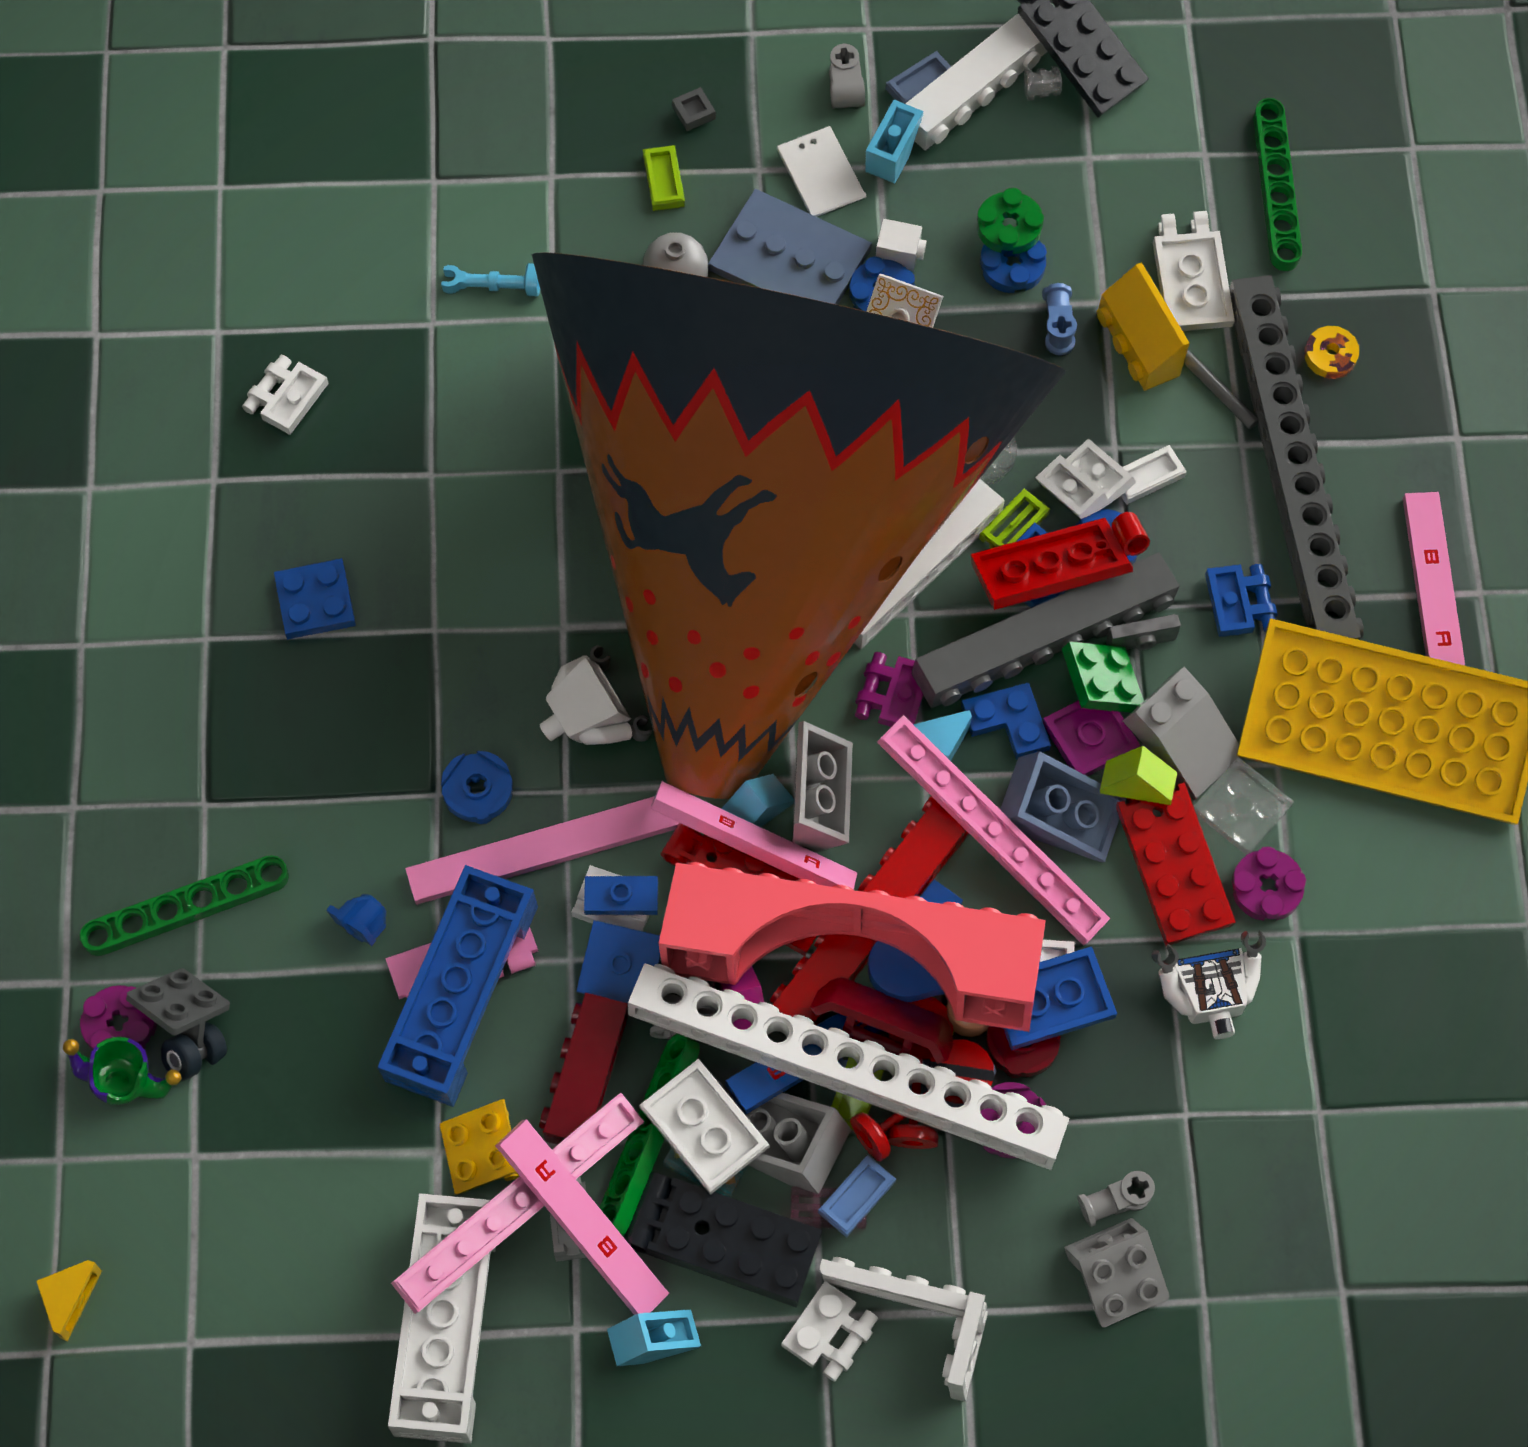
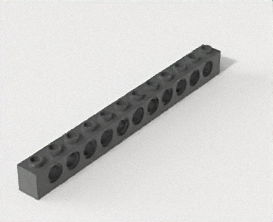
(1261, 296)

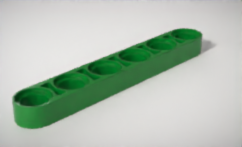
(1277, 183)
(183, 899)
(633, 1168)

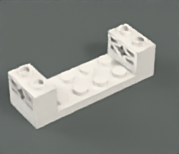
(441, 1340)

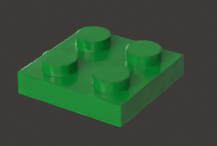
(1102, 677)

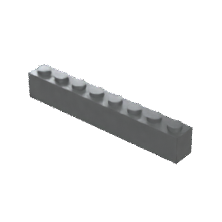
(1043, 631)

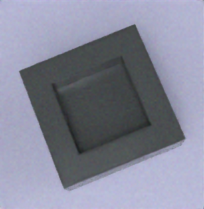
(693, 109)

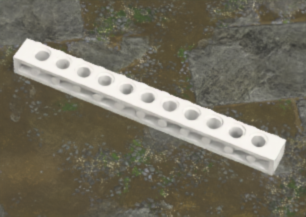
(857, 1082)

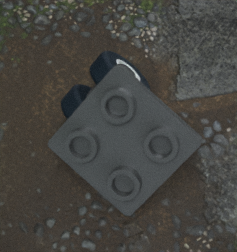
(182, 1006)

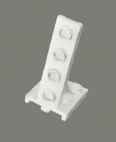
(915, 1291)

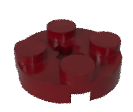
(1020, 1061)

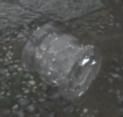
(1042, 82)

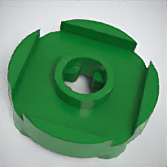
(1010, 205)

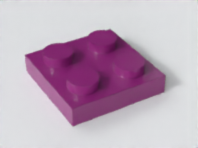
(1089, 736)

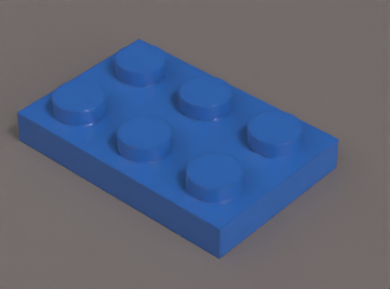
(1066, 999)

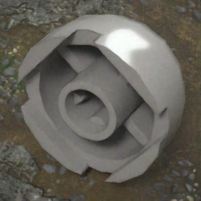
(677, 253)

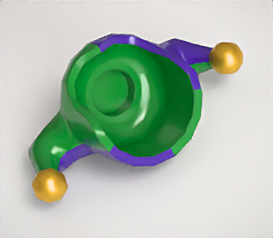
(118, 1071)

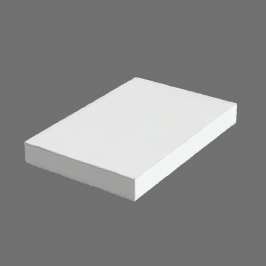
(704, 1126)

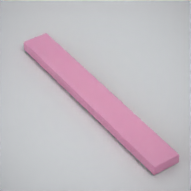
(993, 830)
(541, 848)
(511, 1207)

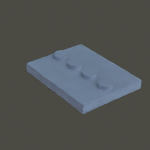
(788, 251)

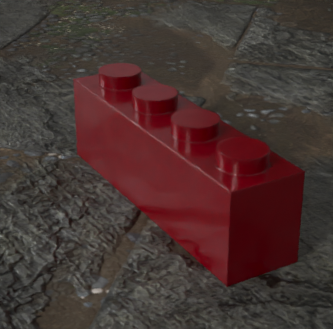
(587, 1065)

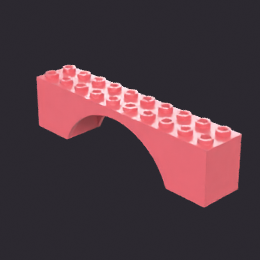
(731, 919)

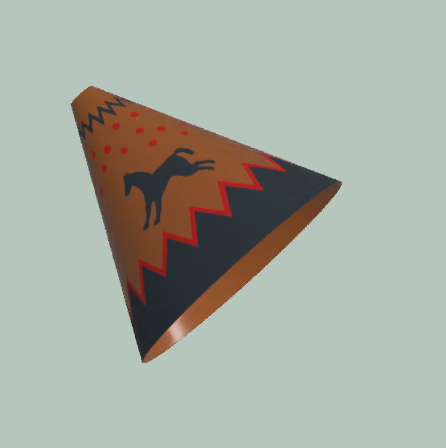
(763, 482)

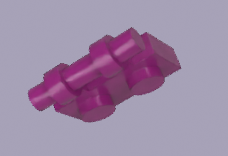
(902, 694)

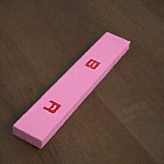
(1433, 577)
(750, 838)
(581, 1218)

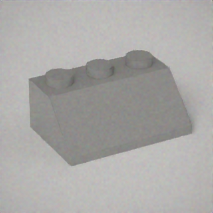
(822, 789)

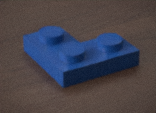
(1013, 710)

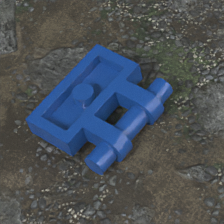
(1231, 602)

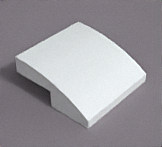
(1086, 479)

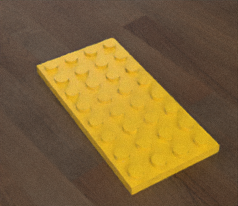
(1389, 721)

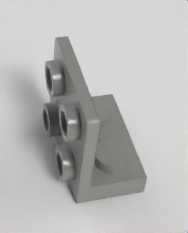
(1119, 1271)

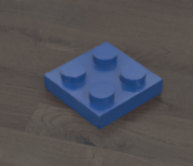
(314, 599)

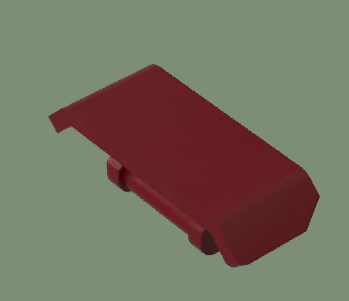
(886, 1014)

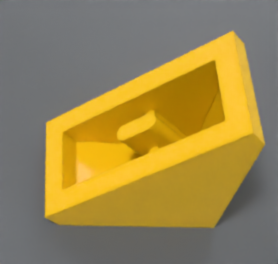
(67, 1294)

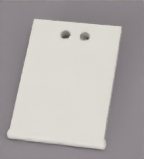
(821, 172)

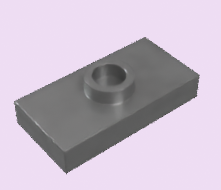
(1144, 633)

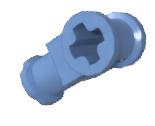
(1060, 320)

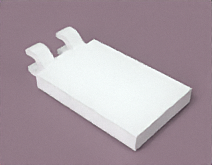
(1193, 274)

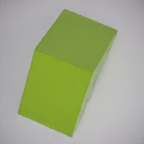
(1139, 777)

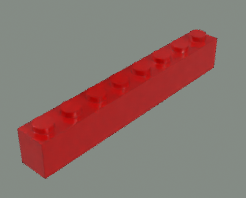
(903, 874)

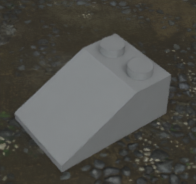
(1185, 731)
(801, 1140)

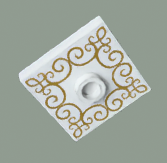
(904, 301)

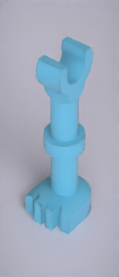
(492, 280)

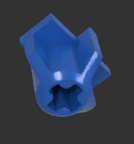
(361, 918)

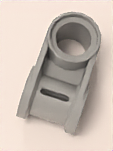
(845, 77)

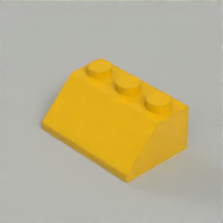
(1143, 328)

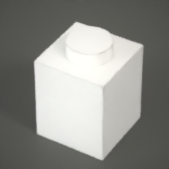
(901, 243)

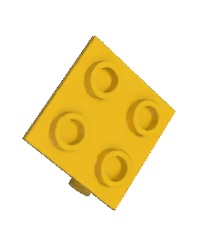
(472, 1149)

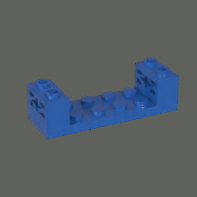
(456, 985)

